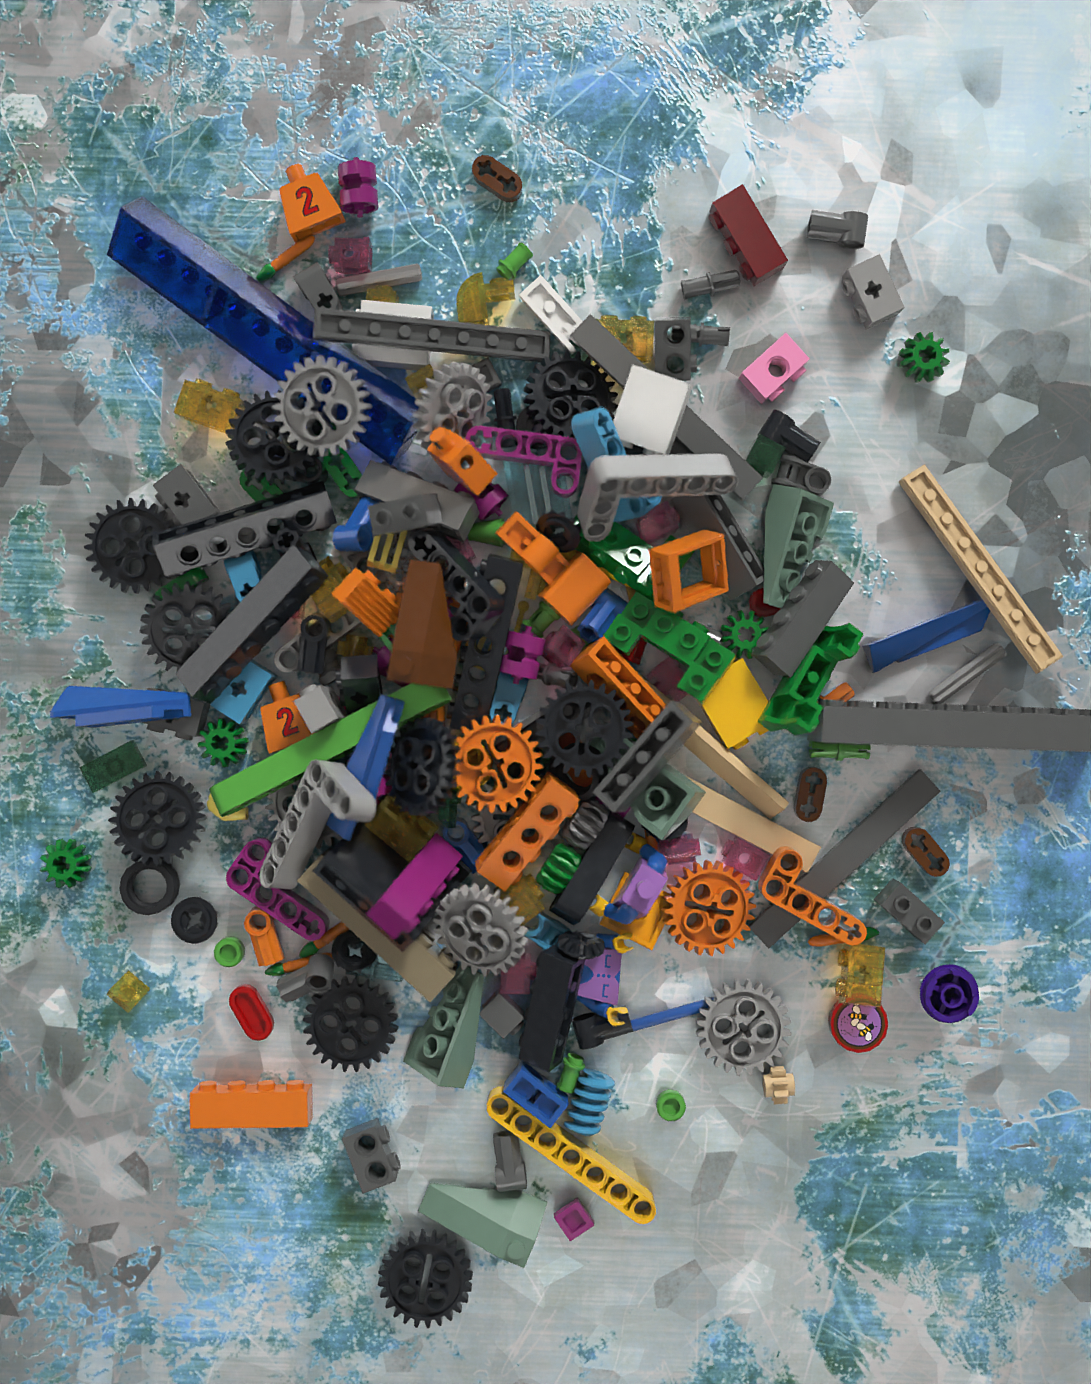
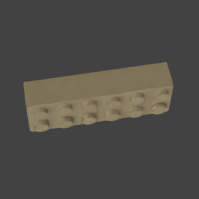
(419, 964)

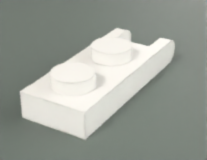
(551, 311)

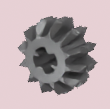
(585, 824)

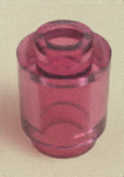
(680, 850)

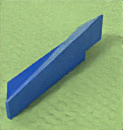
(927, 635)
(113, 706)
(371, 755)

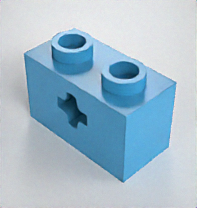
(242, 706)

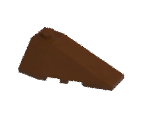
(423, 634)

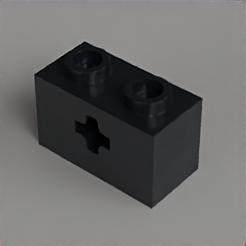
(359, 682)

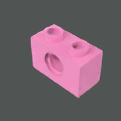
(782, 353)

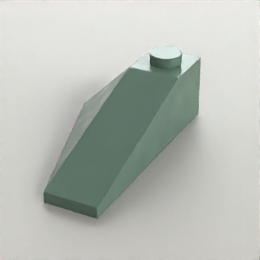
(791, 528)
(665, 800)
(447, 1041)
(493, 1220)

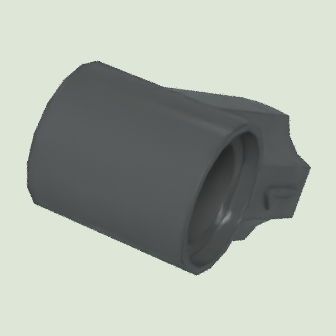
(845, 228)
(314, 978)
(510, 1169)

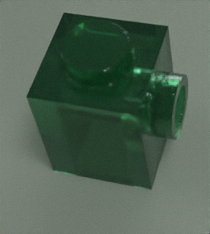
(764, 455)

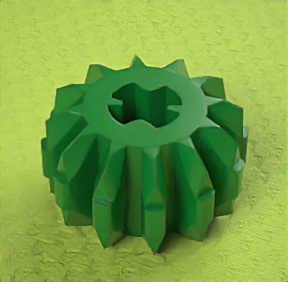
(934, 354)
(742, 623)
(223, 754)
(558, 868)
(57, 869)

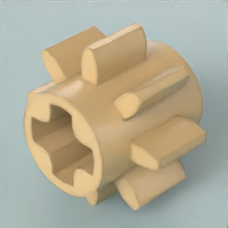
(778, 1085)

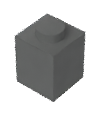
(502, 1014)

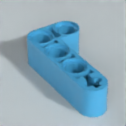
(599, 438)

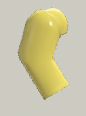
(242, 814)

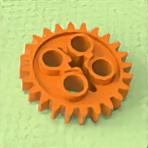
(517, 750)
(715, 882)

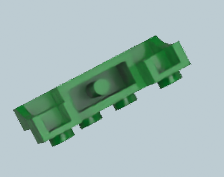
(625, 557)
(675, 637)
(796, 698)

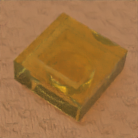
(383, 294)
(417, 379)
(128, 991)

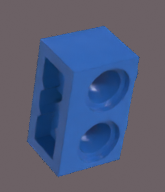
(536, 1093)

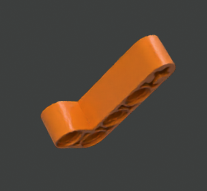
(813, 904)

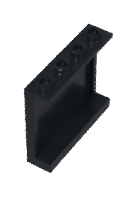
(364, 871)

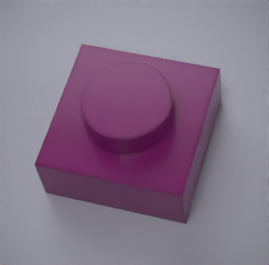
(573, 1219)

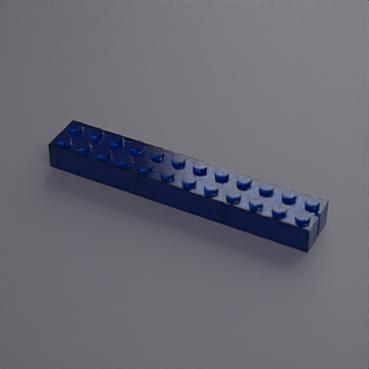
(252, 318)

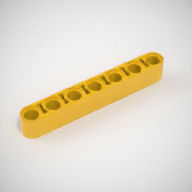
(578, 1166)

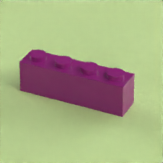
(415, 886)

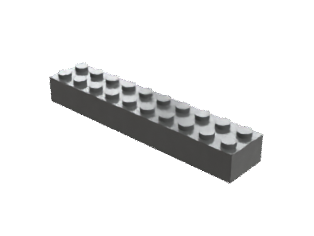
(951, 727)

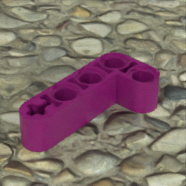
(523, 454)
(275, 905)

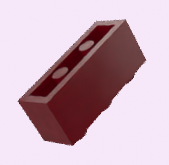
(747, 235)

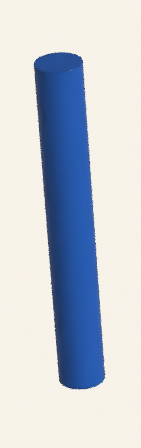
(668, 1015)

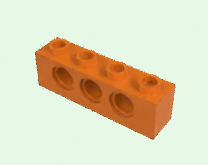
(606, 665)
(508, 872)

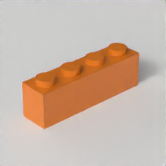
(251, 1105)

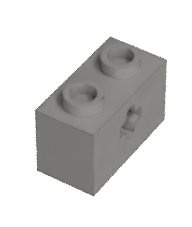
(875, 278)
(319, 707)

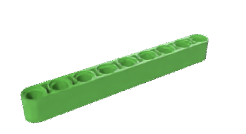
(325, 745)

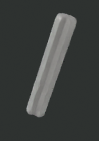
(387, 277)
(967, 673)

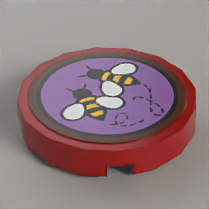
(858, 1027)

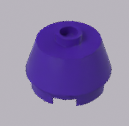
(949, 993)

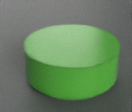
(229, 951)
(670, 1105)

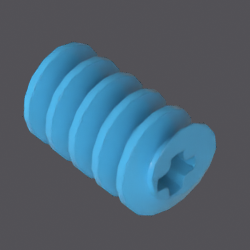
(591, 1103)

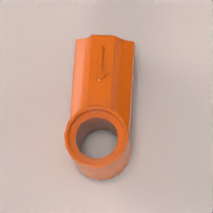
(264, 938)

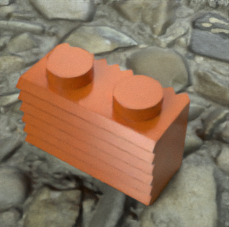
(367, 602)

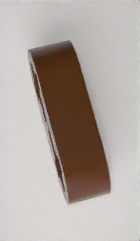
(501, 173)
(817, 794)
(930, 847)

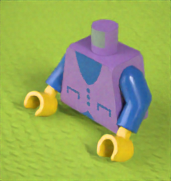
(640, 887)
(601, 979)

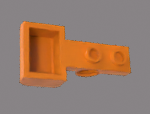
(570, 584)

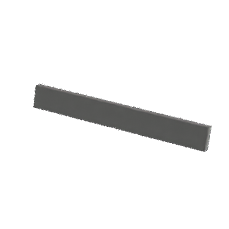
(430, 335)
(692, 431)
(849, 853)

